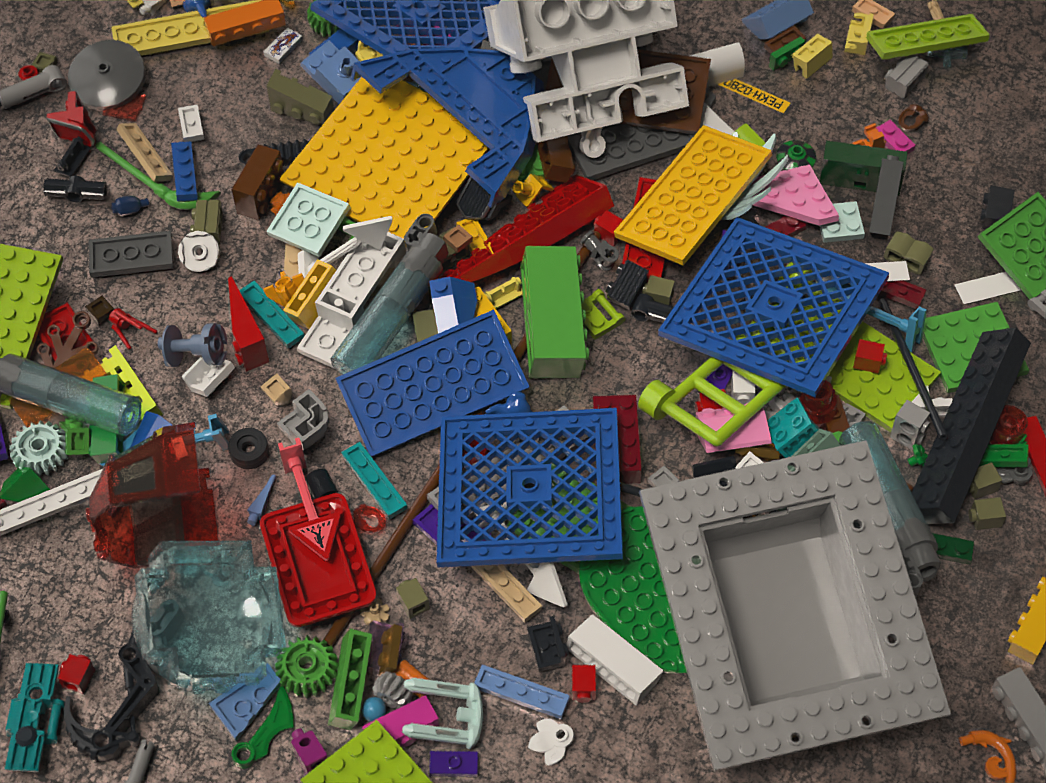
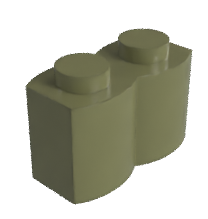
(905, 248)

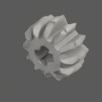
(391, 690)

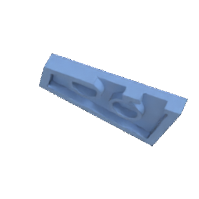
(243, 703)

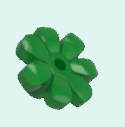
(919, 455)

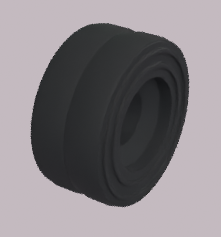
(251, 459)

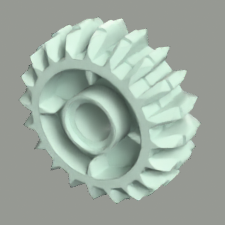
(25, 446)

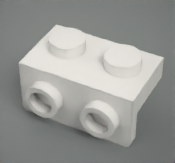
(205, 378)

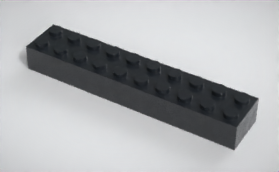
(969, 424)

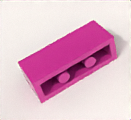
(415, 712)

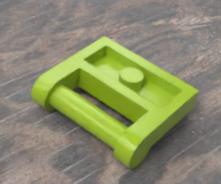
(595, 321)

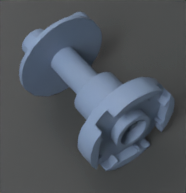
(208, 344)

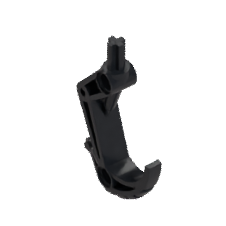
(135, 703)

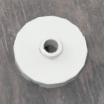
(188, 251)

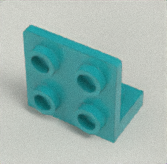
(791, 428)

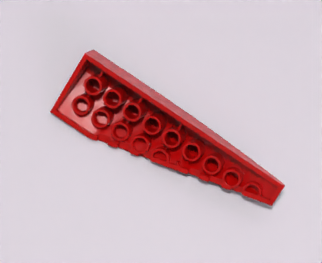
(559, 214)

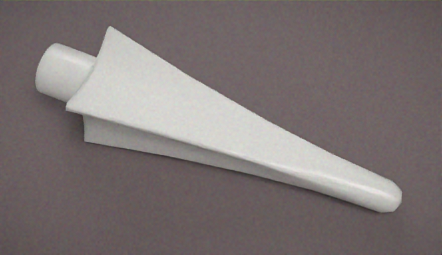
(151, 6)

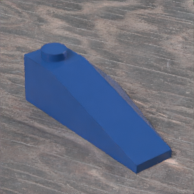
(452, 301)

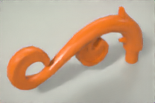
(992, 769)

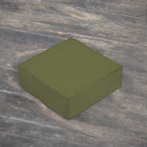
(44, 60)

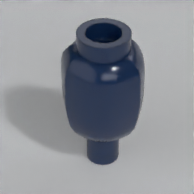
(128, 205)

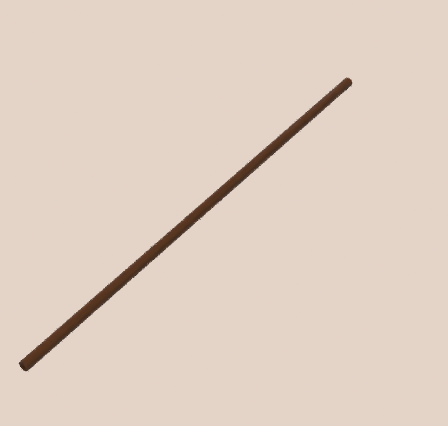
(420, 502)

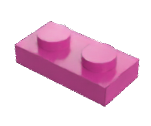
(895, 138)

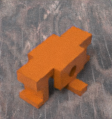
(876, 138)

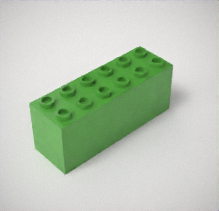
(553, 312)

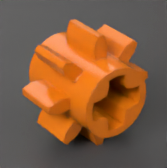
(278, 201)

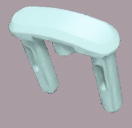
(472, 714)

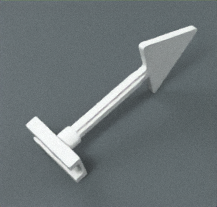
(371, 232)
(545, 580)

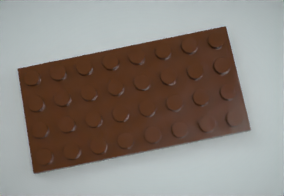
(677, 120)

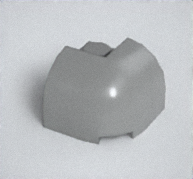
(307, 421)

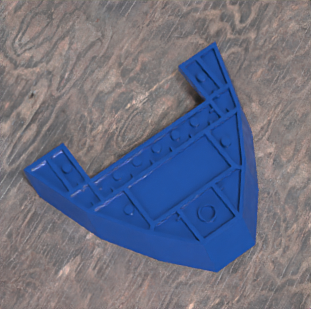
(479, 94)

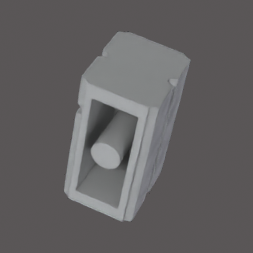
(906, 75)

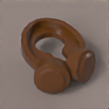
(910, 111)

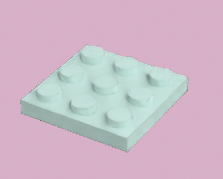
(308, 219)

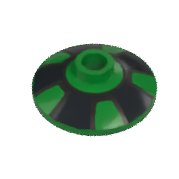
(798, 152)

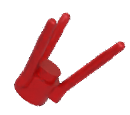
(122, 320)

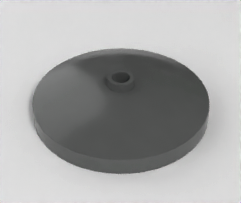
(107, 74)

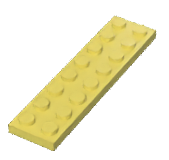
(169, 31)

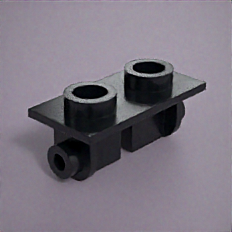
(72, 158)

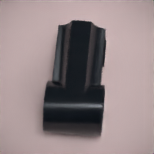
(647, 308)

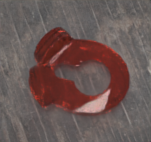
(368, 511)

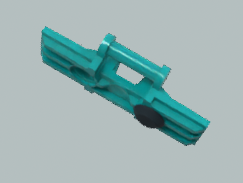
(24, 716)

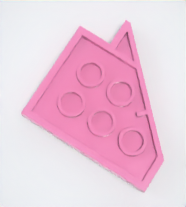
(799, 196)

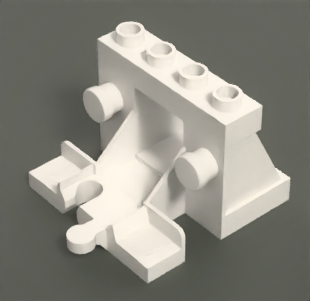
(595, 58)

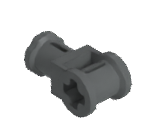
(600, 251)

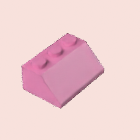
(752, 433)

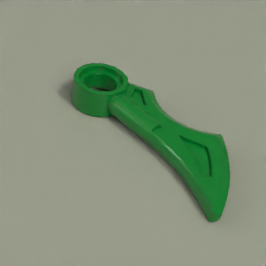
(278, 720)

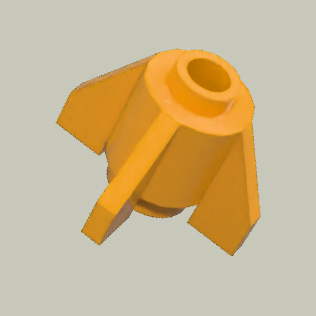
(284, 288)

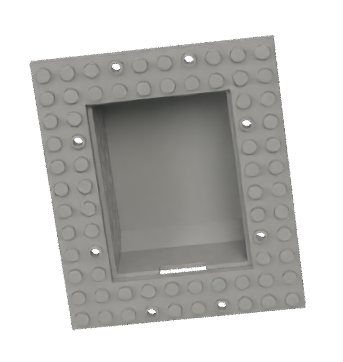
(792, 606)

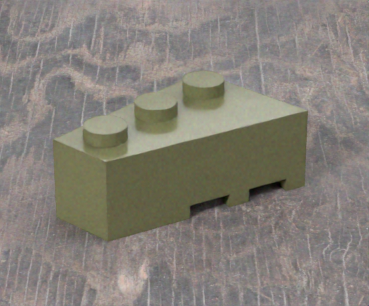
(298, 101)

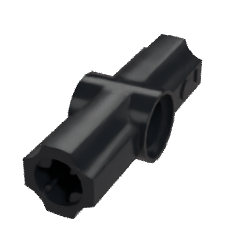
(75, 189)

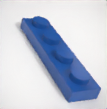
(184, 171)

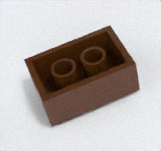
(258, 182)

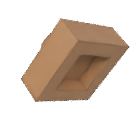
(458, 238)

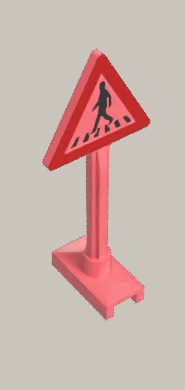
(317, 532)

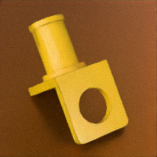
(530, 188)

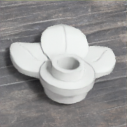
(547, 740)

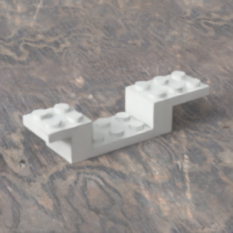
(346, 294)

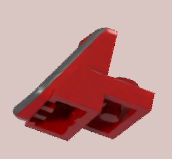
(73, 122)

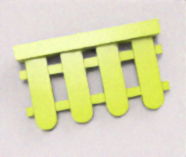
(128, 376)

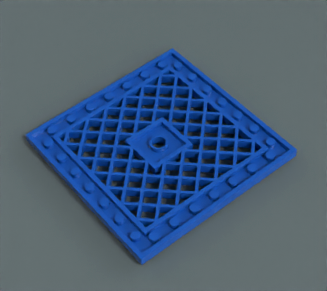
(421, 19)
(802, 376)
(460, 431)

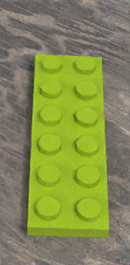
(927, 36)

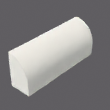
(726, 63)
(614, 659)

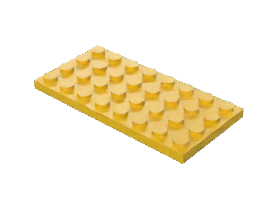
(693, 194)

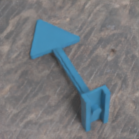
(912, 327)
(214, 433)

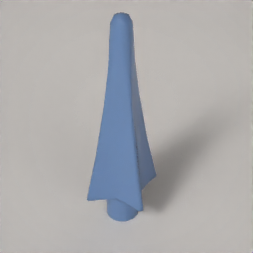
(258, 507)

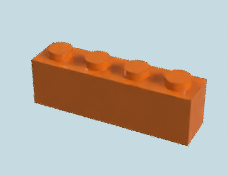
(244, 21)

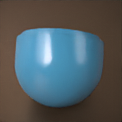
(373, 708)

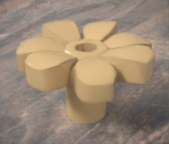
(375, 612)

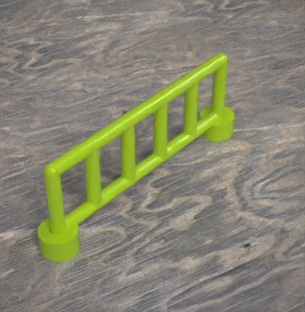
(661, 400)

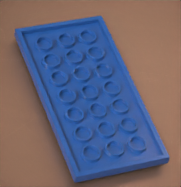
(431, 380)

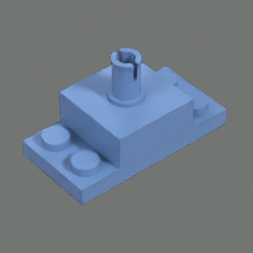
(332, 69)

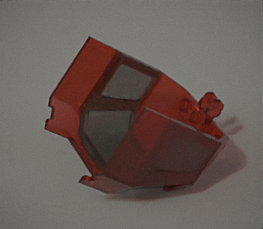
(151, 498)

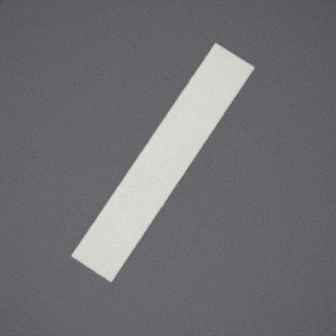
(986, 287)

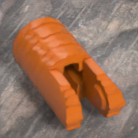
(408, 671)

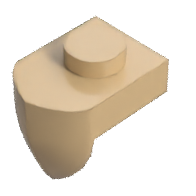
(277, 390)

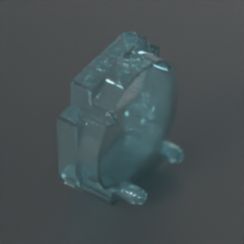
(207, 615)

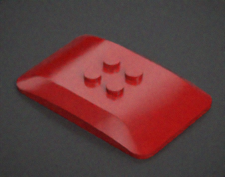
(307, 583)

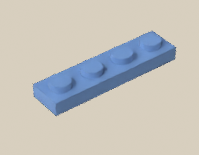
(522, 691)

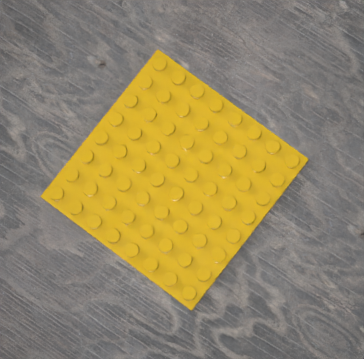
(388, 155)

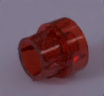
(823, 406)
(1010, 426)

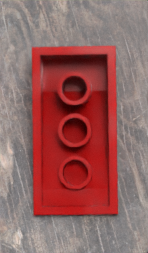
(248, 339)

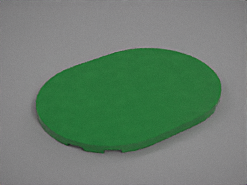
(632, 595)

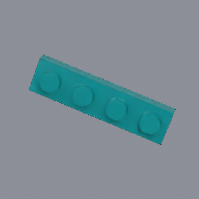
(271, 315)
(374, 480)

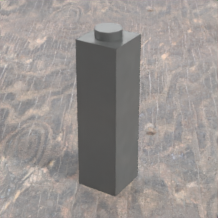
(886, 195)

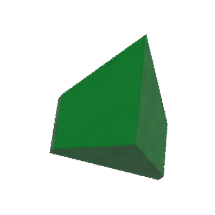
(22, 485)

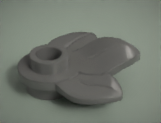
(1019, 475)

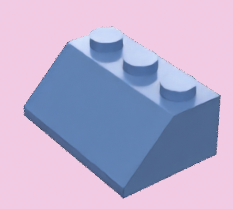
(777, 17)

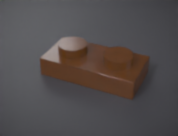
(783, 39)

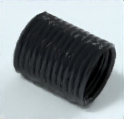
(320, 483)

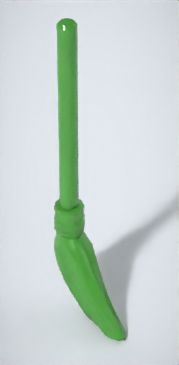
(160, 190)

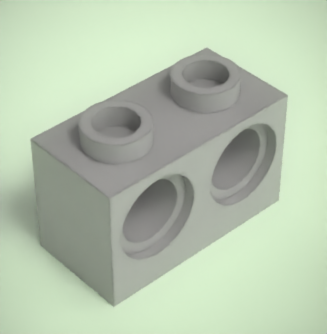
(910, 425)

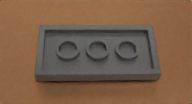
(130, 254)

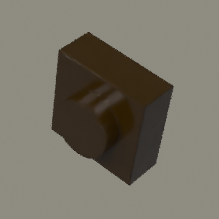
(99, 309)

